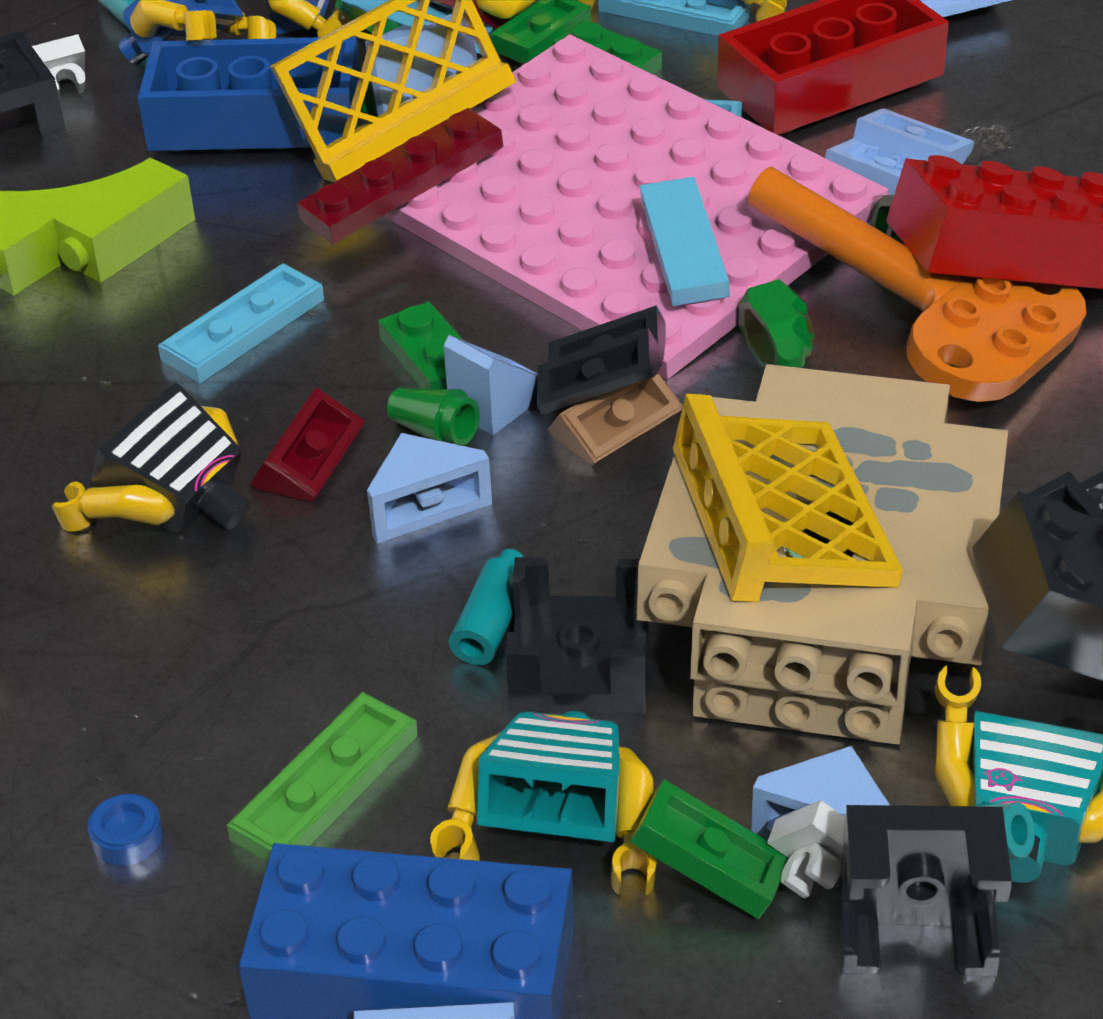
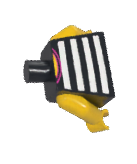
(162, 470)

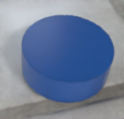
(125, 829)

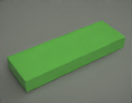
(324, 778)

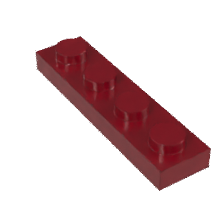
(399, 175)

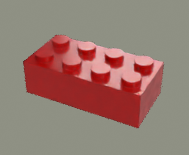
(829, 58)
(1001, 221)

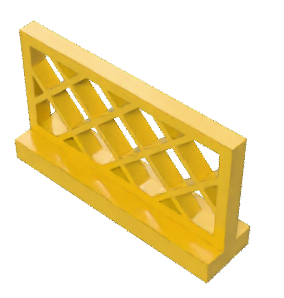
(400, 121)
(732, 502)

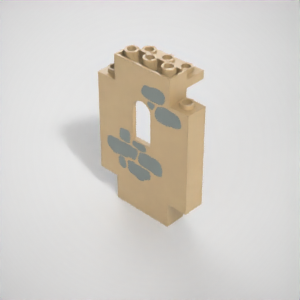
(838, 653)

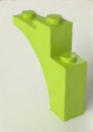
(91, 224)

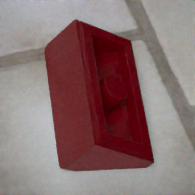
(309, 448)

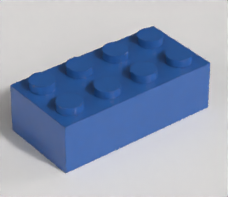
(229, 98)
(404, 933)

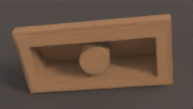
(615, 419)

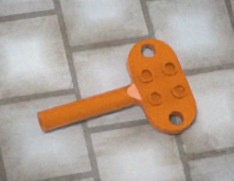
(984, 326)

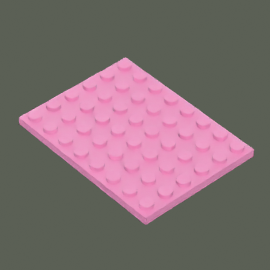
(564, 207)

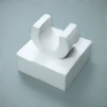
(65, 60)
(813, 844)

